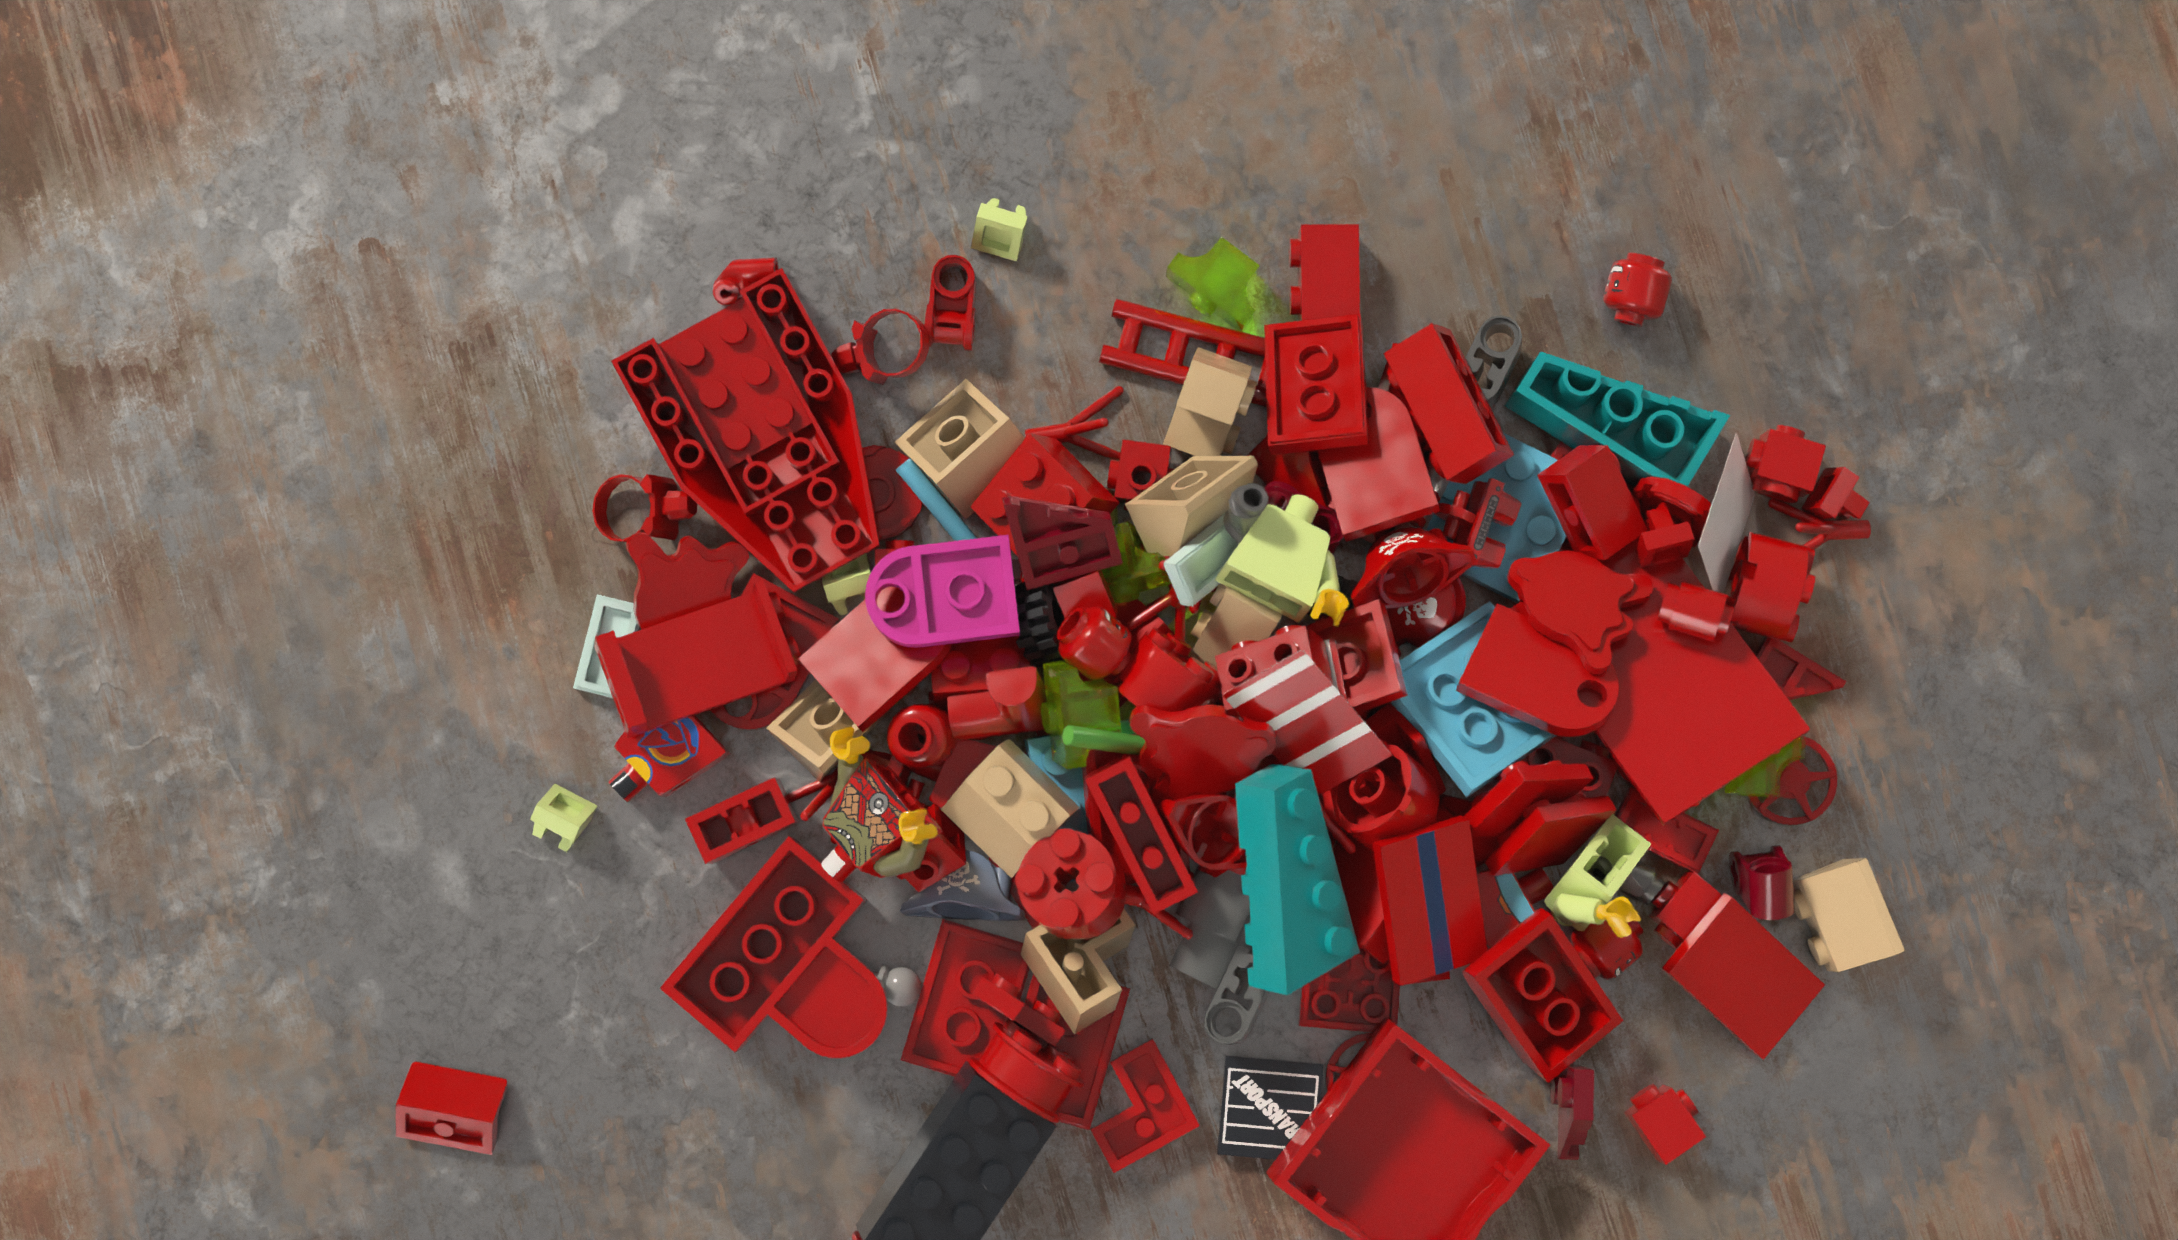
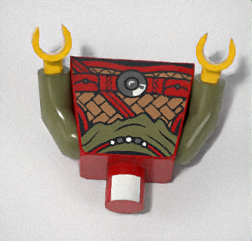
(873, 816)

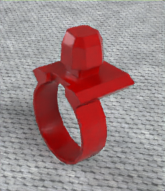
(860, 357)
(666, 506)

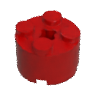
(1769, 584)
(1165, 675)
(1384, 799)
(1052, 865)

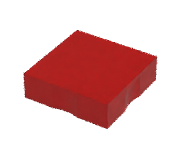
(1405, 1148)

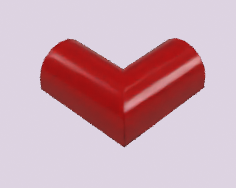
(1006, 708)

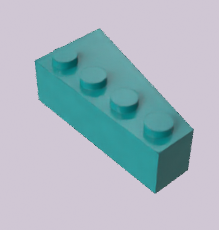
(1640, 427)
(1291, 880)

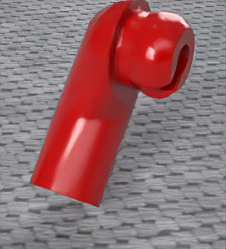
(739, 275)

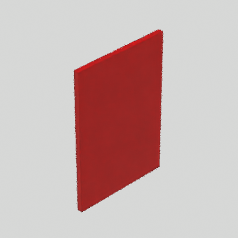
(1686, 706)

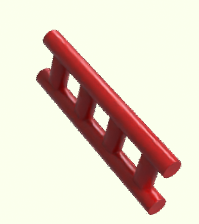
(1181, 331)

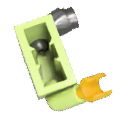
(1281, 556)
(1602, 868)

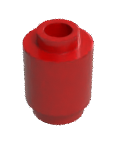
(1695, 611)

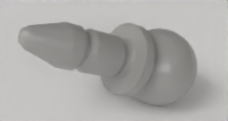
(900, 984)

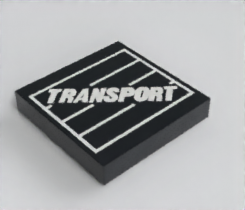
(1265, 1104)

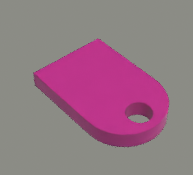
(950, 592)

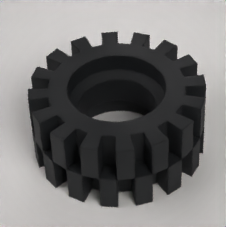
(1039, 623)

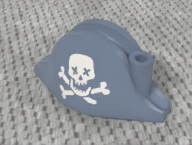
(969, 893)

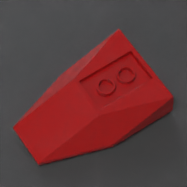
(760, 431)

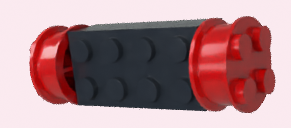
(974, 1142)

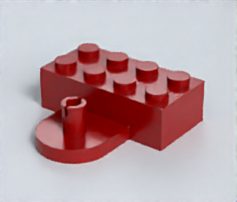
(781, 960)

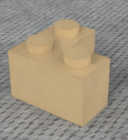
(1208, 405)
(1233, 621)
(1075, 970)

